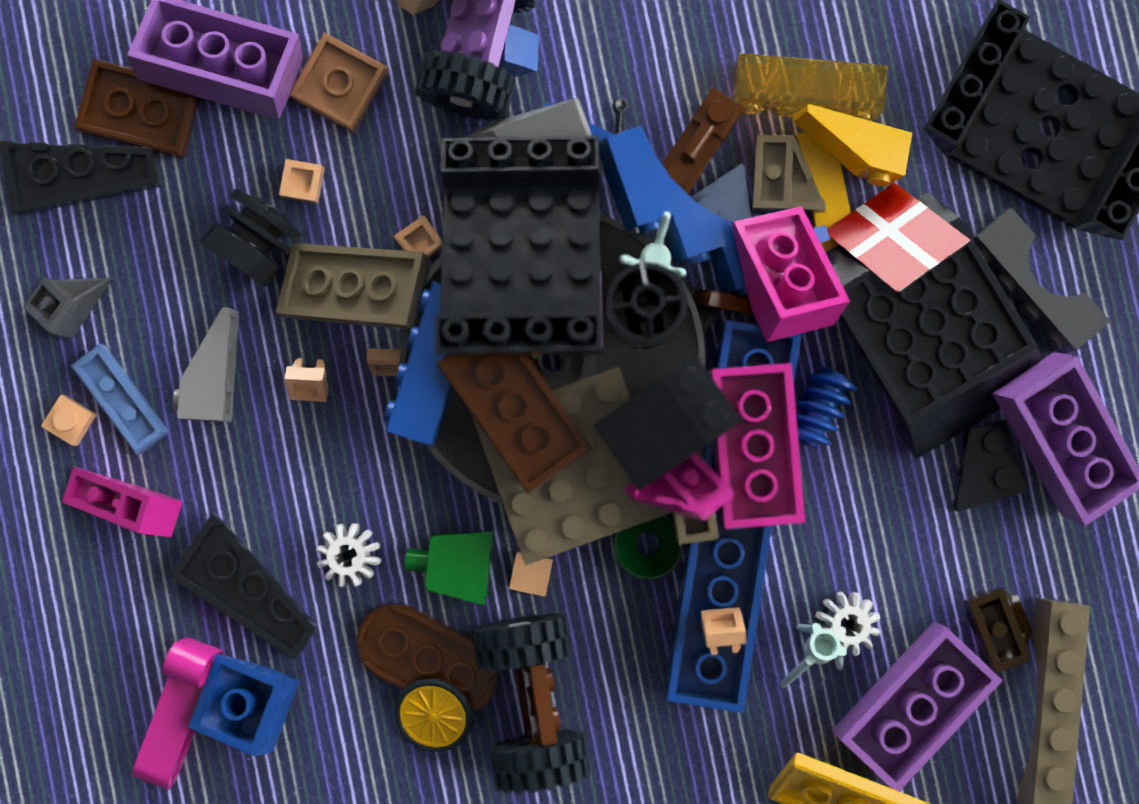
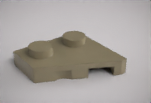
(783, 177)

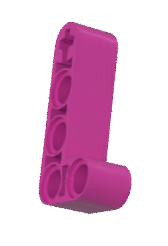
(168, 732)

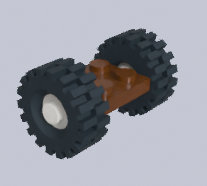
(544, 753)

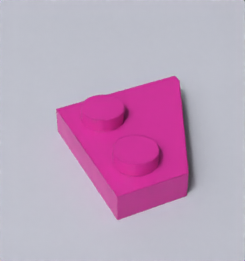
(686, 490)

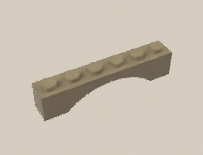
(1060, 650)

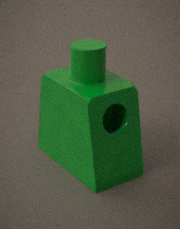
(455, 564)

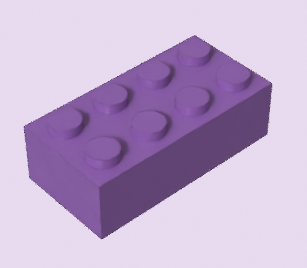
(216, 56)
(1069, 437)
(917, 706)

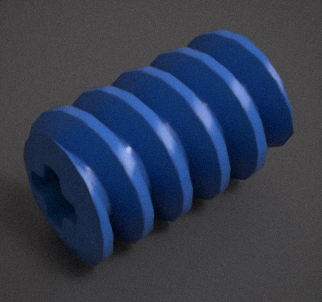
(822, 406)

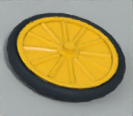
(433, 714)

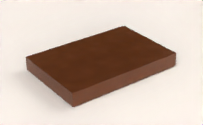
(135, 111)

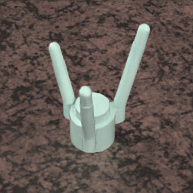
(656, 251)
(819, 648)

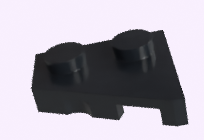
(988, 467)

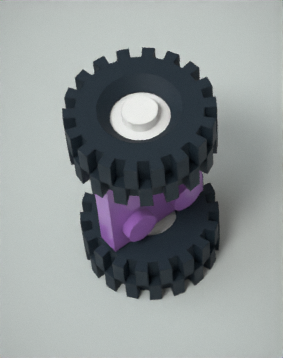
(465, 72)

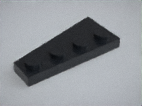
(61, 175)
(237, 584)

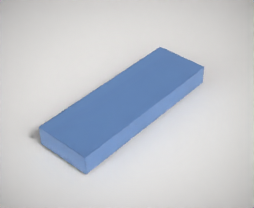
(120, 399)

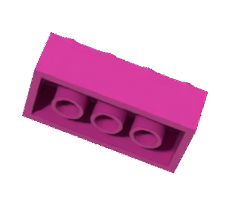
(762, 451)

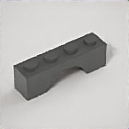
(1064, 320)

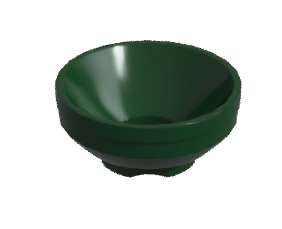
(651, 565)

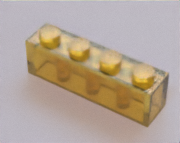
(793, 83)

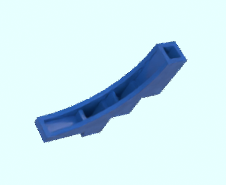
(647, 191)

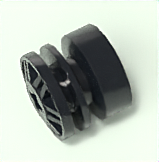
(250, 236)

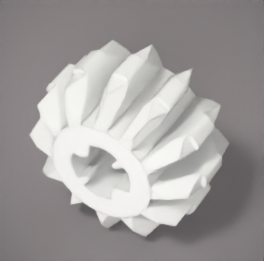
(359, 563)
(857, 612)

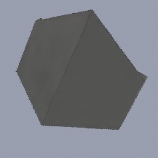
(65, 303)

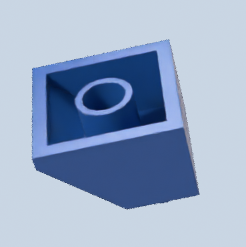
(244, 704)

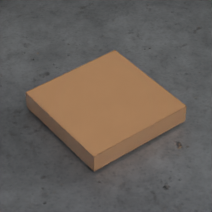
(339, 82)

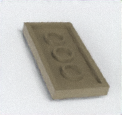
(353, 285)

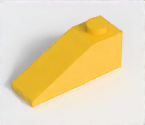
(858, 144)

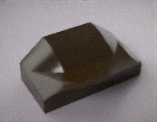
(999, 628)

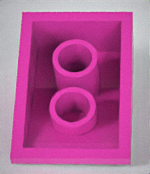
(787, 274)

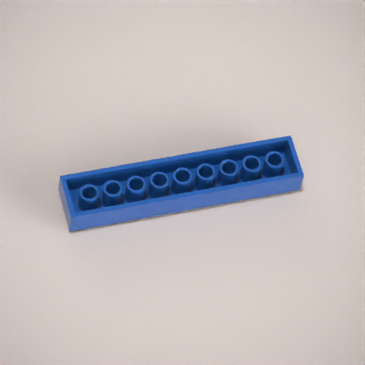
(725, 569)

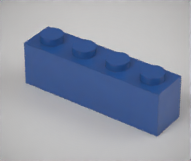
(422, 385)

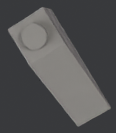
(209, 380)

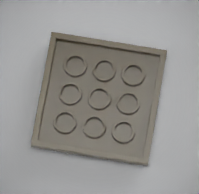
(585, 496)

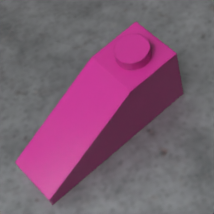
(122, 503)

